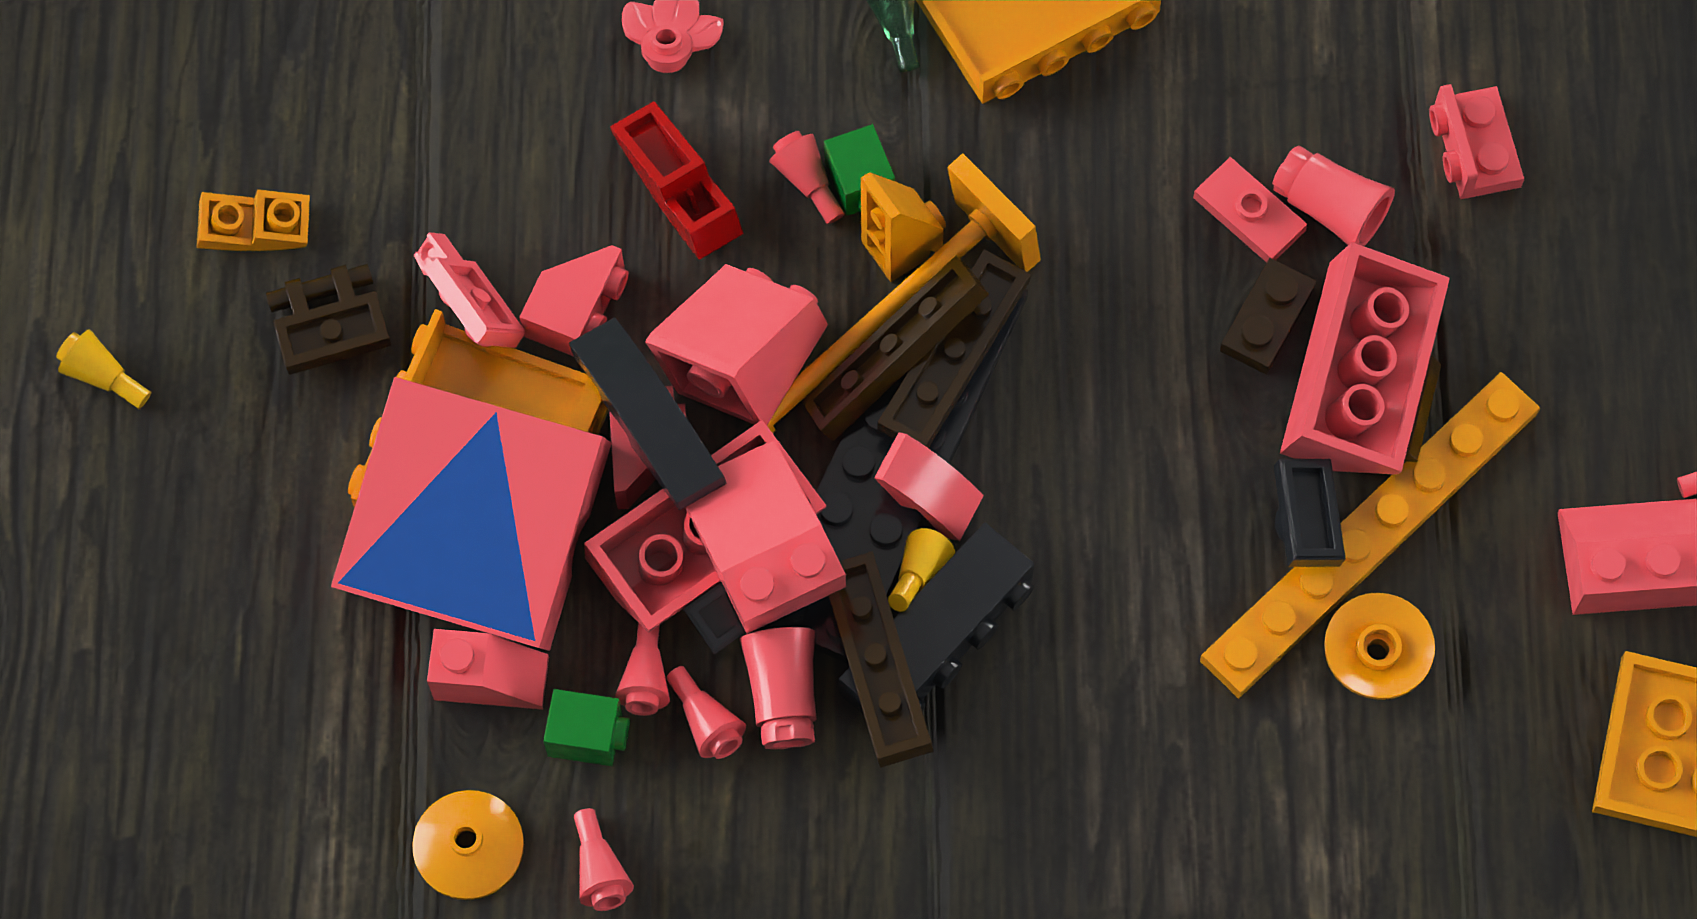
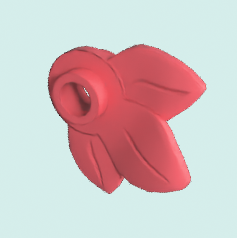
(670, 31)

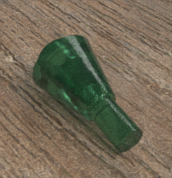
(898, 24)

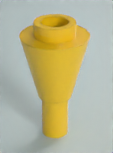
(90, 362)
(922, 559)

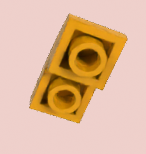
(253, 224)

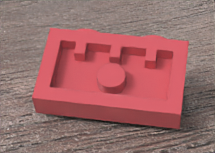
(1476, 141)

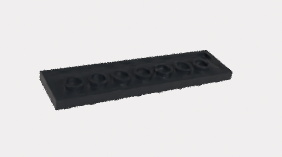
(861, 512)

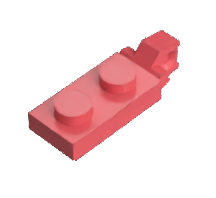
(468, 294)

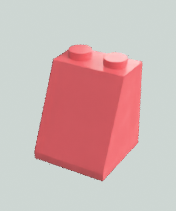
(739, 342)

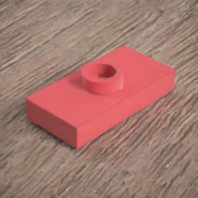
(1250, 210)

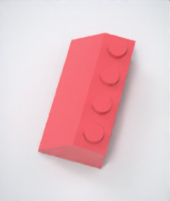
(1365, 362)
(654, 554)
(1630, 556)

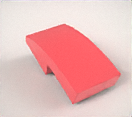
(930, 485)

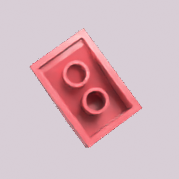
(765, 539)

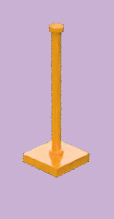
(990, 217)

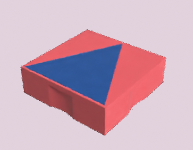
(471, 513)

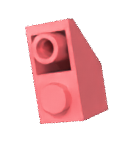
(573, 298)

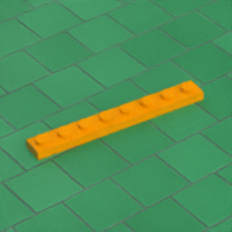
(1371, 534)

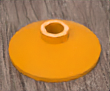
(1385, 622)
(472, 870)

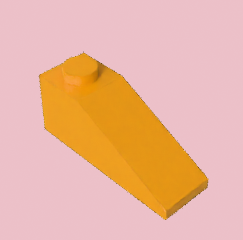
(898, 225)

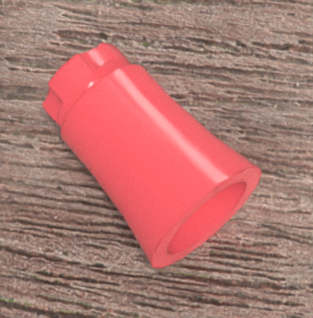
(1333, 195)
(782, 684)

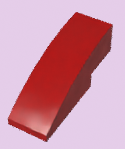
(677, 180)

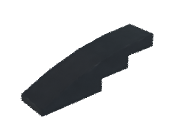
(647, 414)

